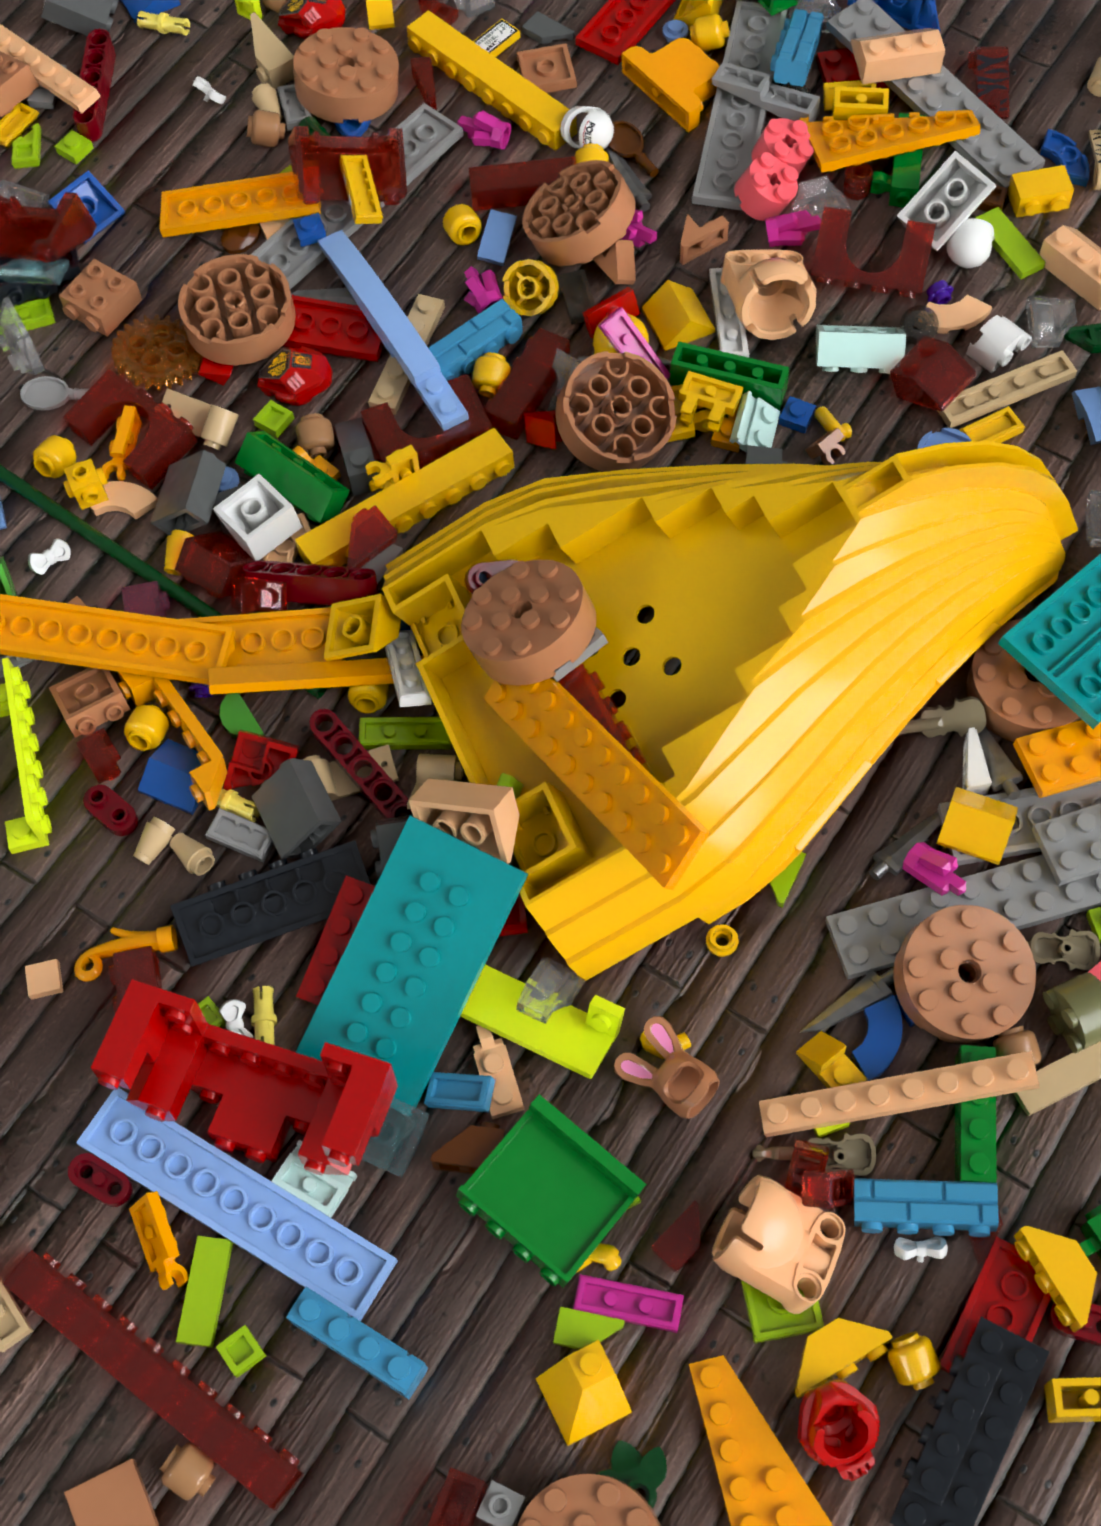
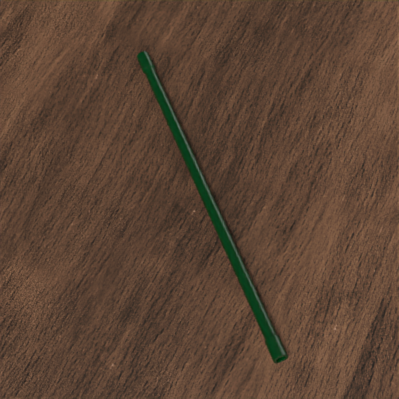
(114, 550)

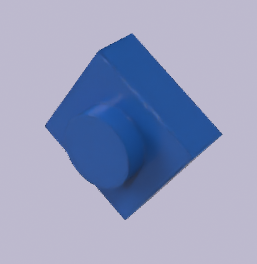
(309, 229)
(797, 414)

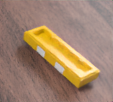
(361, 189)

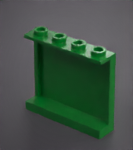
(550, 1192)

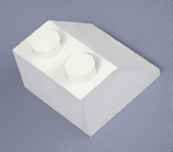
(258, 517)

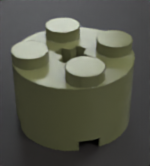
(1076, 1011)

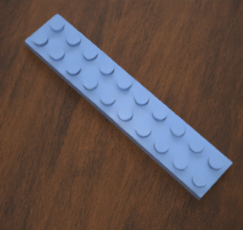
(239, 1204)

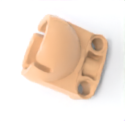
(769, 291)
(779, 1244)

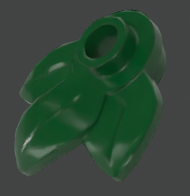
(638, 1471)

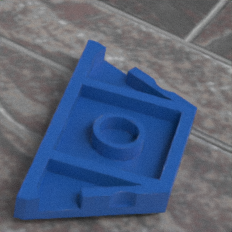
(910, 13)

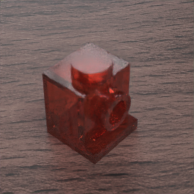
(100, 755)

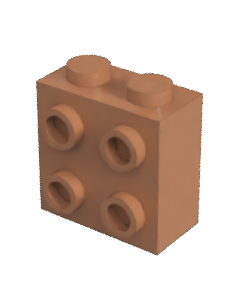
(15, 82)
(100, 297)

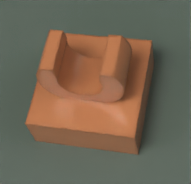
(826, 444)

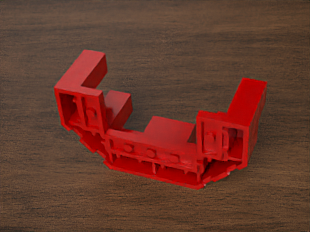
(258, 1084)

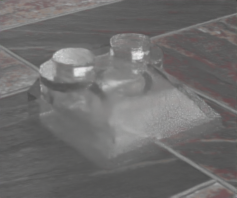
(18, 341)

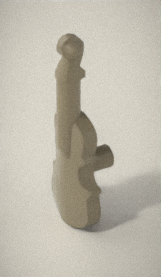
(959, 717)
(1077, 949)
(851, 1152)

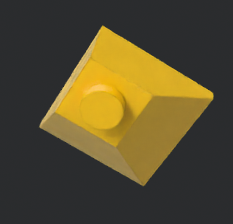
(360, 627)
(583, 1393)

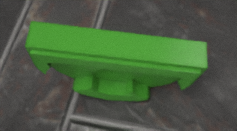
(237, 716)

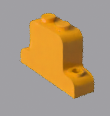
(674, 78)

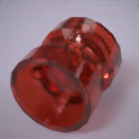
(857, 181)

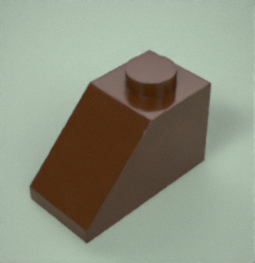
(468, 1149)

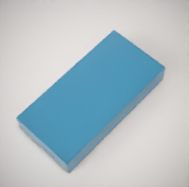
(460, 1092)

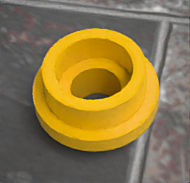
(722, 931)

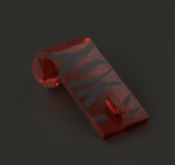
(992, 77)

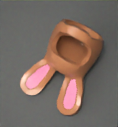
(680, 1081)

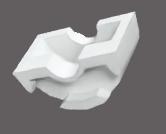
(997, 343)

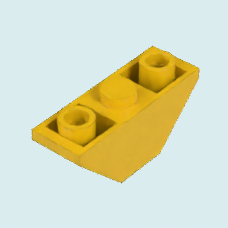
(1060, 1271)
(836, 1351)

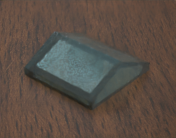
(34, 271)
(397, 1138)

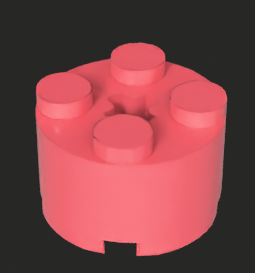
(786, 141)
(766, 187)

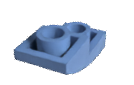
(496, 237)
(1089, 408)

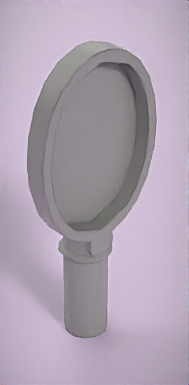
(48, 393)

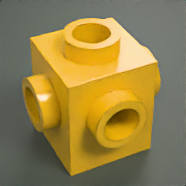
(86, 483)

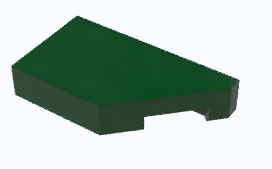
(1086, 337)

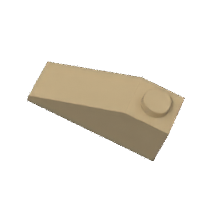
(271, 55)

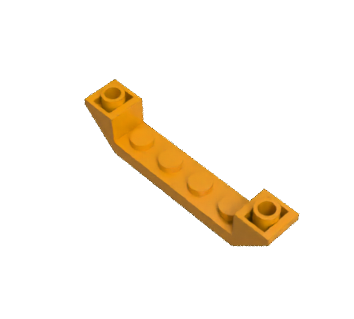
(210, 776)

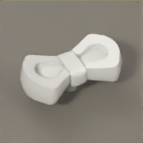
(205, 87)
(41, 561)
(232, 1013)
(933, 1247)

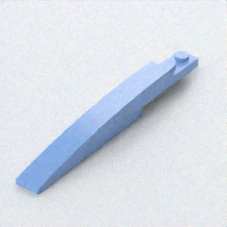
(394, 329)

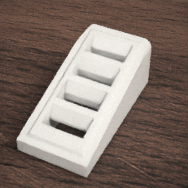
(975, 770)

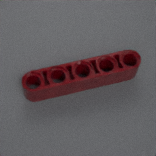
(98, 72)
(316, 582)
(356, 759)

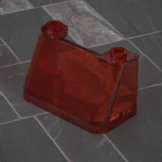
(318, 168)
(43, 232)

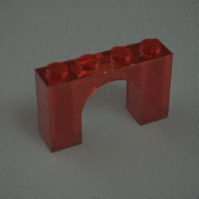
(905, 275)
(387, 436)
(166, 438)

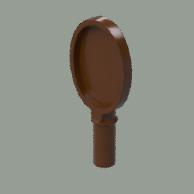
(629, 143)
(240, 238)

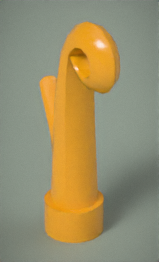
(162, 939)

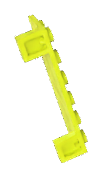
(33, 829)
(568, 1037)

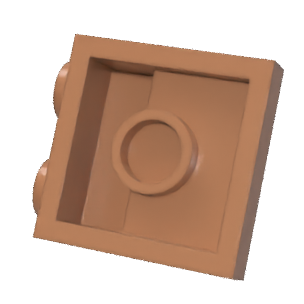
(89, 700)

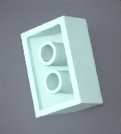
(859, 347)

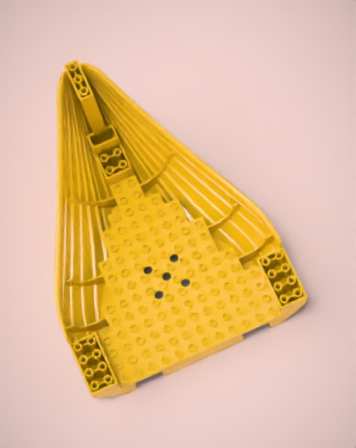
(805, 636)

